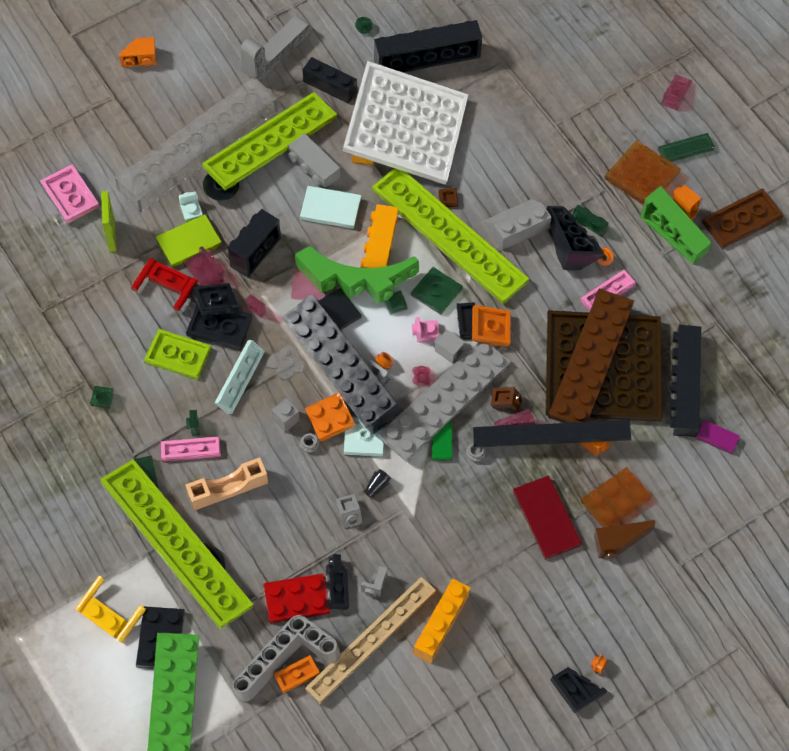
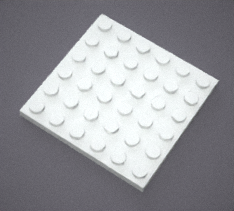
(405, 123)

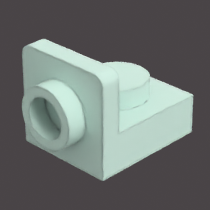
(190, 206)

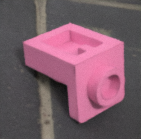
(425, 330)

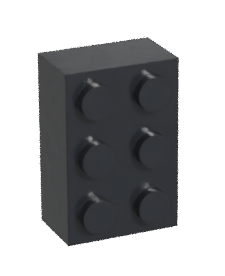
(254, 243)

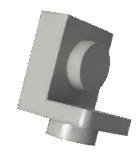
(349, 511)
(377, 584)

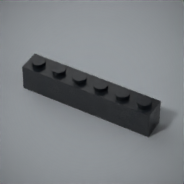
(687, 381)

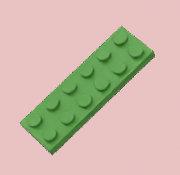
(173, 692)

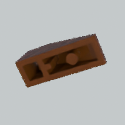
(616, 539)

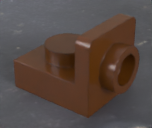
(506, 398)

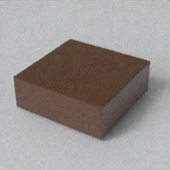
(448, 197)

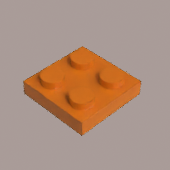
(491, 325)
(330, 417)

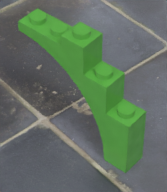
(353, 280)

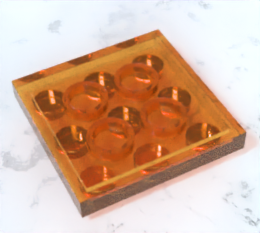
(641, 172)

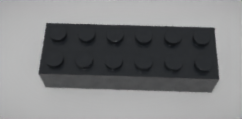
(429, 47)

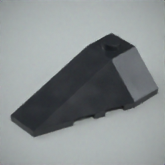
(571, 242)

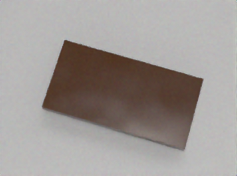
(742, 218)

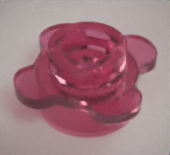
(425, 371)

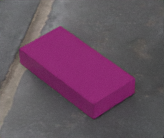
(717, 437)

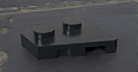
(576, 689)

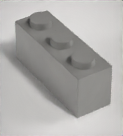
(314, 161)

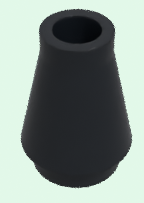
(377, 483)

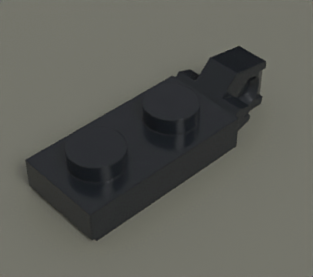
(336, 584)

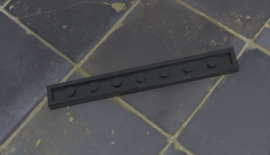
(552, 433)

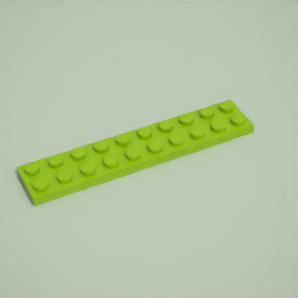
(451, 235)
(177, 544)

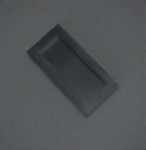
(464, 317)

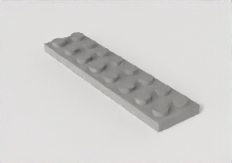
(443, 400)

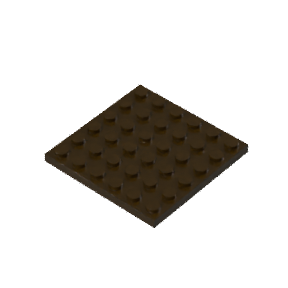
(633, 378)

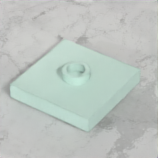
(361, 441)

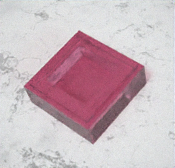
(255, 305)

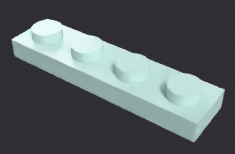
(239, 377)

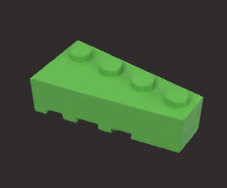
(674, 225)

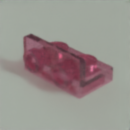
(205, 268)

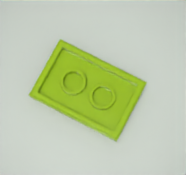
(108, 221)
(185, 240)
(178, 354)

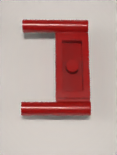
(167, 278)

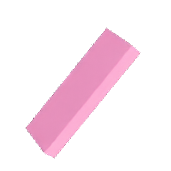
(618, 285)
(190, 449)

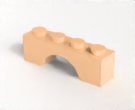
(245, 478)

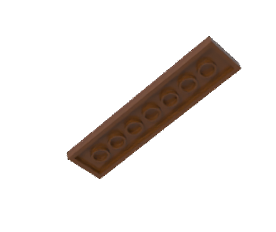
(591, 358)

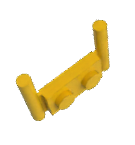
(106, 617)

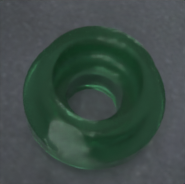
(363, 28)

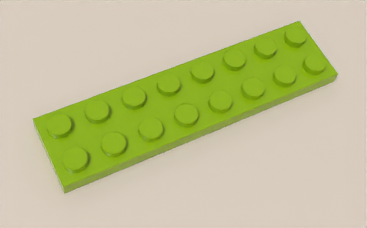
(268, 141)

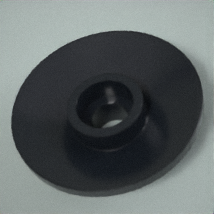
(212, 189)

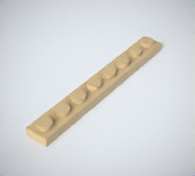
(370, 640)

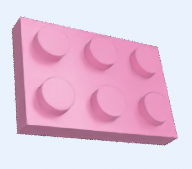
(69, 194)

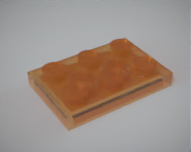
(616, 498)

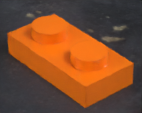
(296, 674)

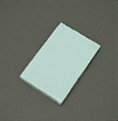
(330, 207)

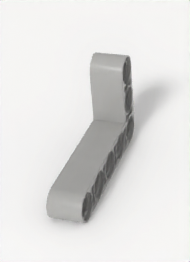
(260, 60)
(283, 653)

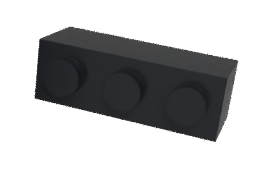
(329, 80)

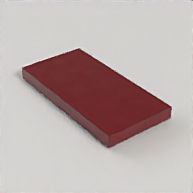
(547, 517)

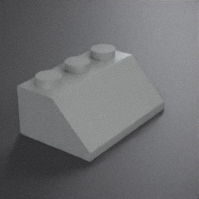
(518, 223)

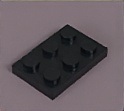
(221, 329)
(156, 621)

